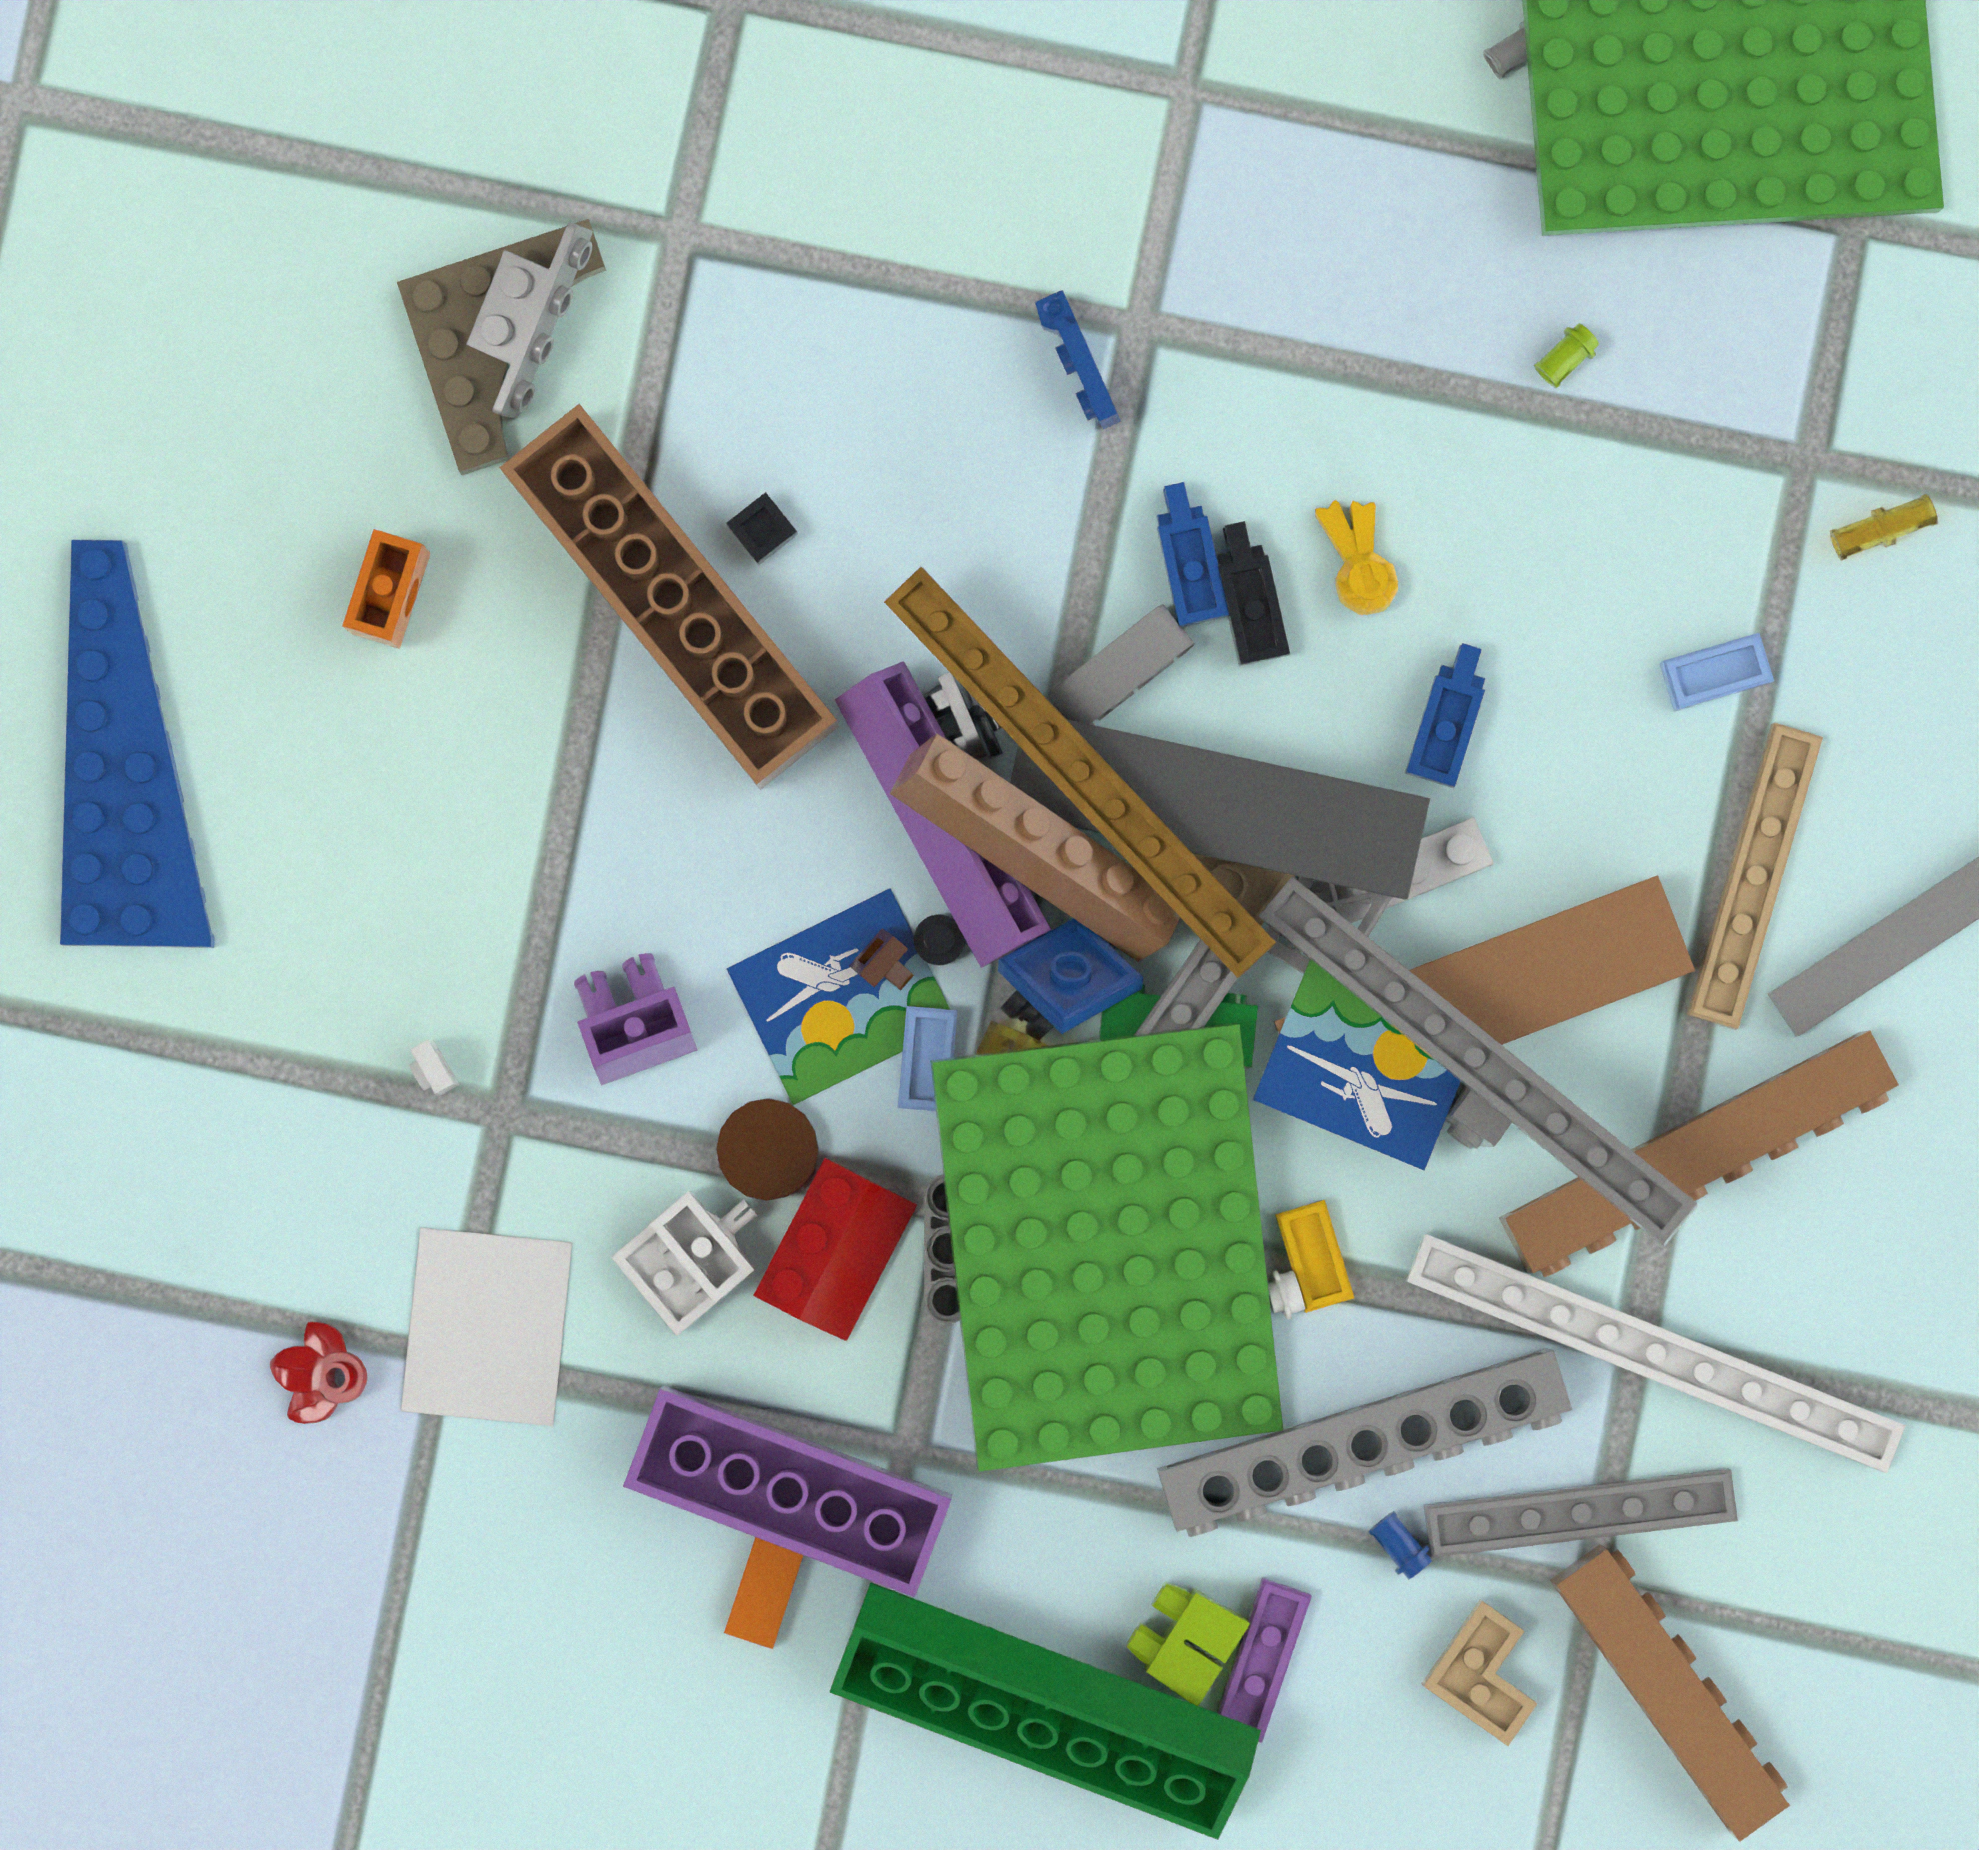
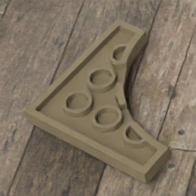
(463, 379)

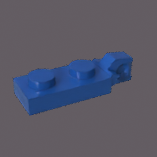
(1075, 356)
(1190, 560)
(1448, 720)

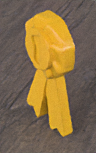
(1365, 579)

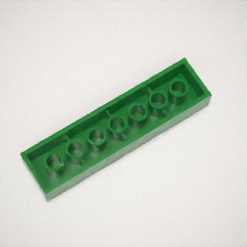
(1046, 1711)

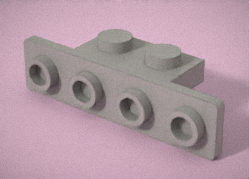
(522, 314)

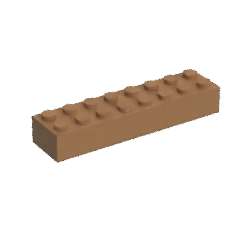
(669, 596)

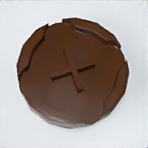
(767, 1149)

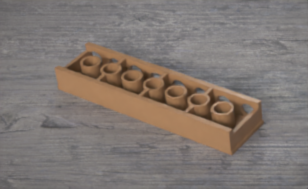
(1563, 963)

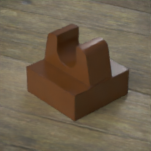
(881, 960)

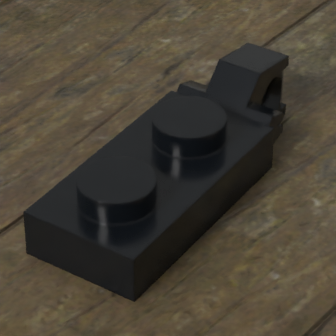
(1251, 599)

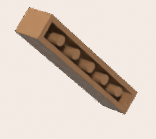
(1035, 847)
(1670, 1692)

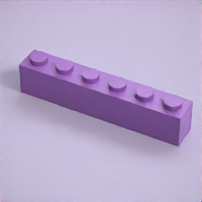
(986, 902)

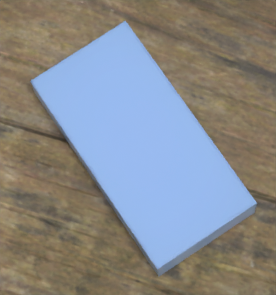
(1716, 672)
(927, 1037)

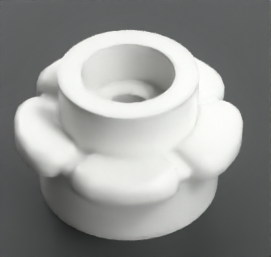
(1285, 1294)

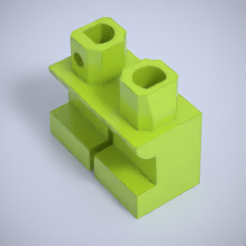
(1197, 1620)

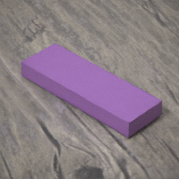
(1264, 1654)

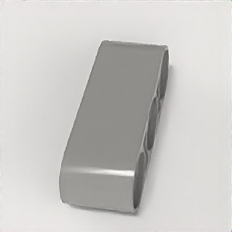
(1122, 667)
(936, 1272)

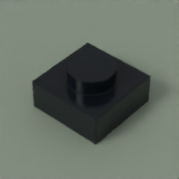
(762, 528)

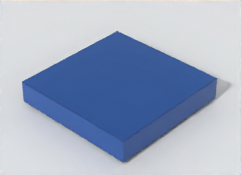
(1070, 975)

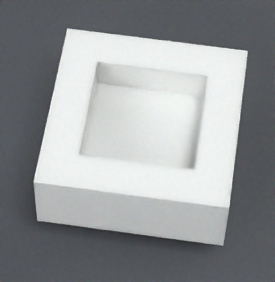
(431, 1068)

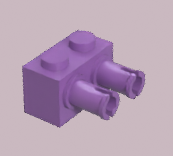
(636, 1033)

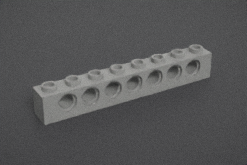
(1535, 1373)

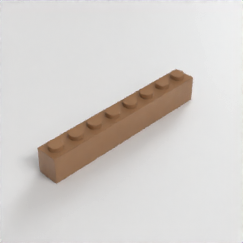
(1710, 1147)

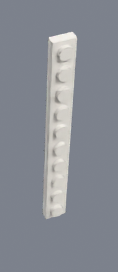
(1655, 1353)

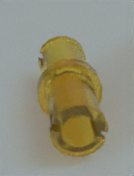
(1883, 527)

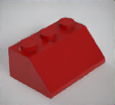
(835, 1249)

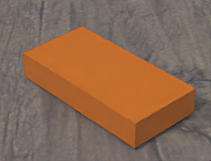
(763, 1593)

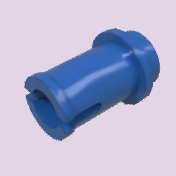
(1401, 1546)

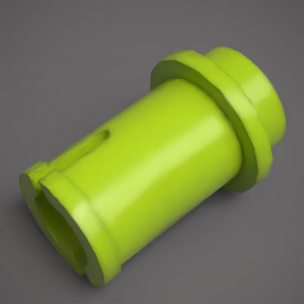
(1567, 355)

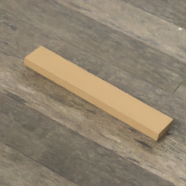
(1754, 876)

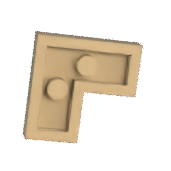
(1468, 1676)

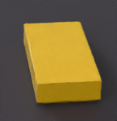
(1314, 1255)

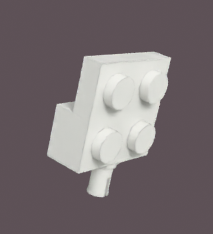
(687, 1260)

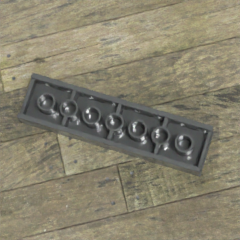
(1256, 811)

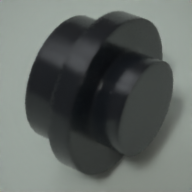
(938, 940)

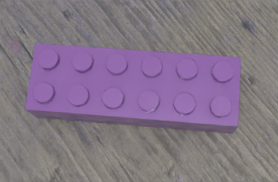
(788, 1490)

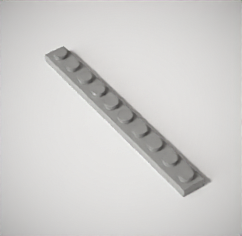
(1479, 1062)

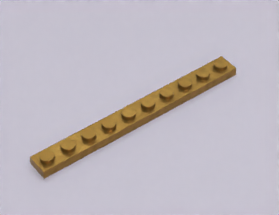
(1080, 772)

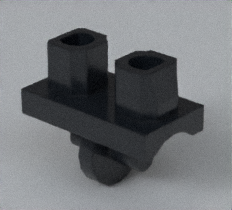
(975, 723)

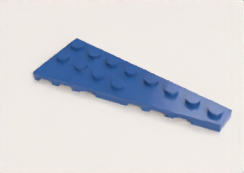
(125, 825)

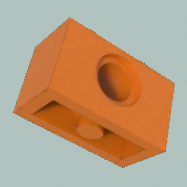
(386, 588)

